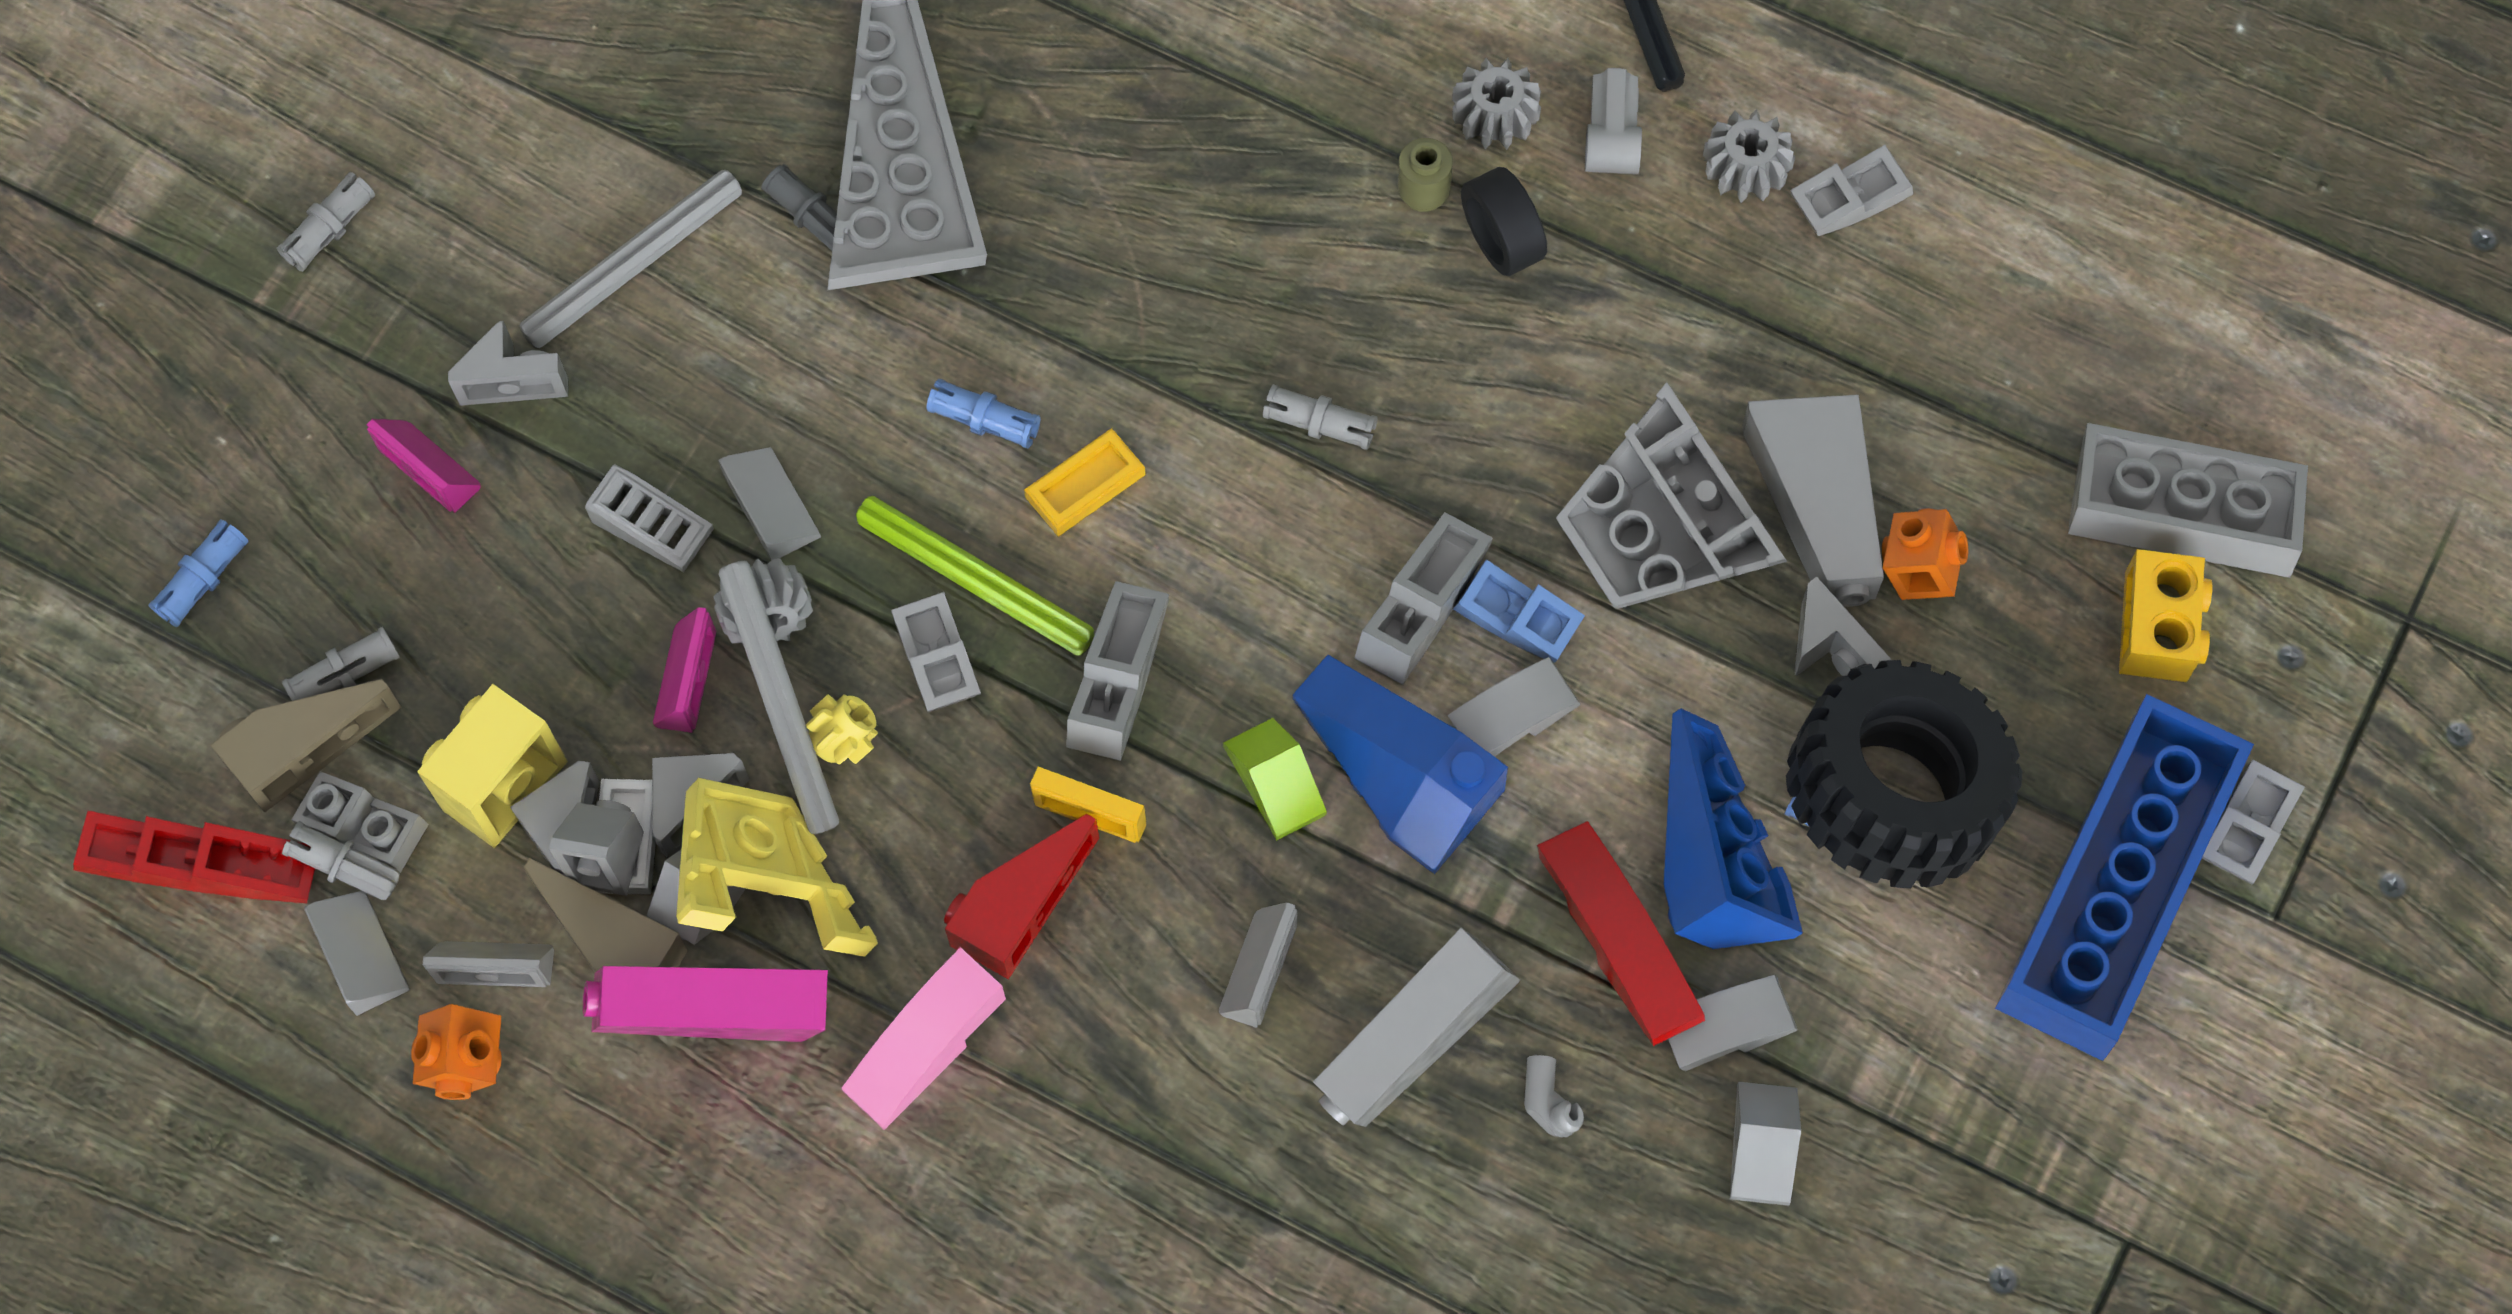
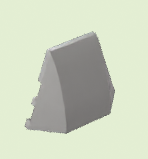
(1664, 513)

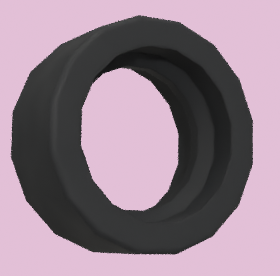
(1504, 221)

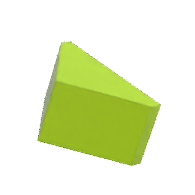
(1276, 777)

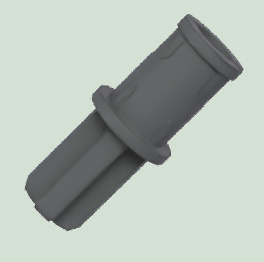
(802, 203)

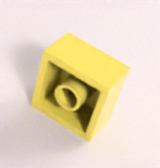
(491, 763)

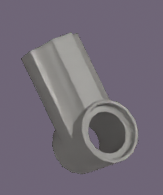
(1613, 135)

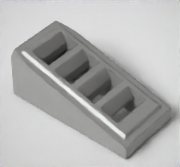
(621, 482)

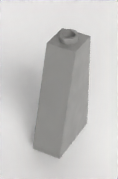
(1822, 488)
(1414, 1029)

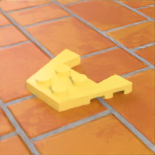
(763, 846)

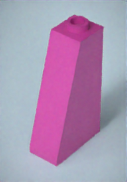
(708, 1002)

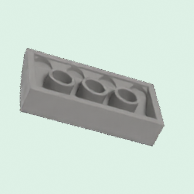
(2189, 500)

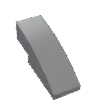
(1422, 598)
(1116, 671)

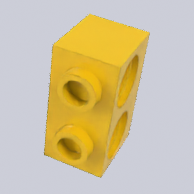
(2152, 613)

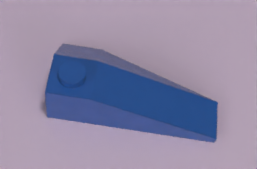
(1408, 766)
(1714, 862)

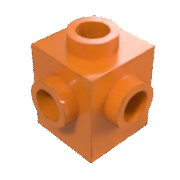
(1924, 554)
(456, 1051)

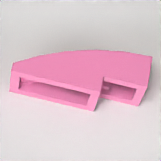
(924, 1038)

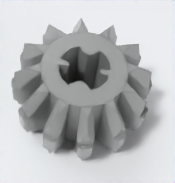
(1496, 103)
(1748, 156)
(783, 597)

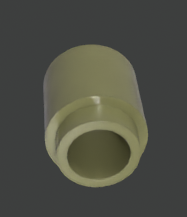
(1425, 174)

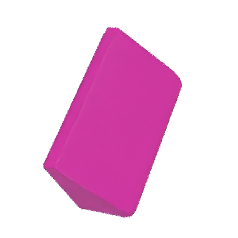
(424, 462)
(685, 672)

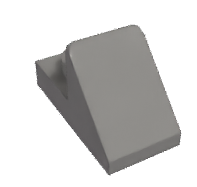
(495, 375)
(1830, 628)

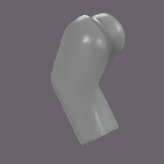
(1544, 1103)

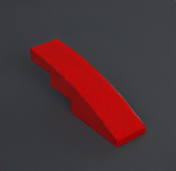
(192, 858)
(1621, 933)

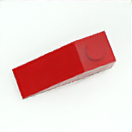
(1016, 899)

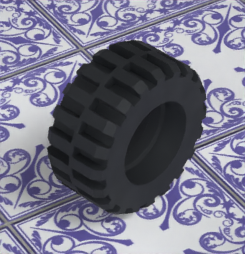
(1938, 726)

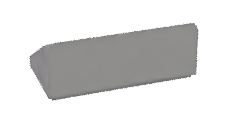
(769, 501)
(357, 950)
(490, 964)
(1259, 964)

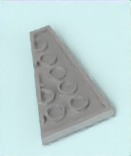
(902, 175)

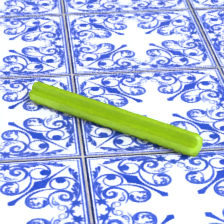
(975, 575)

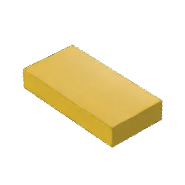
(1084, 482)
(1076, 799)

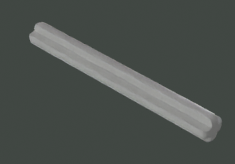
(630, 259)
(778, 697)

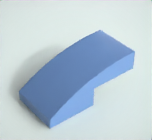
(1517, 614)

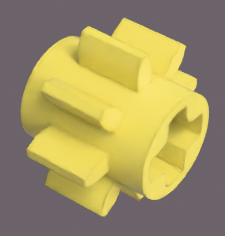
(842, 729)

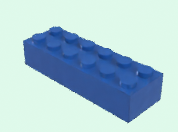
(2124, 878)

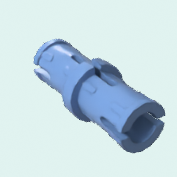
(983, 413)
(198, 573)

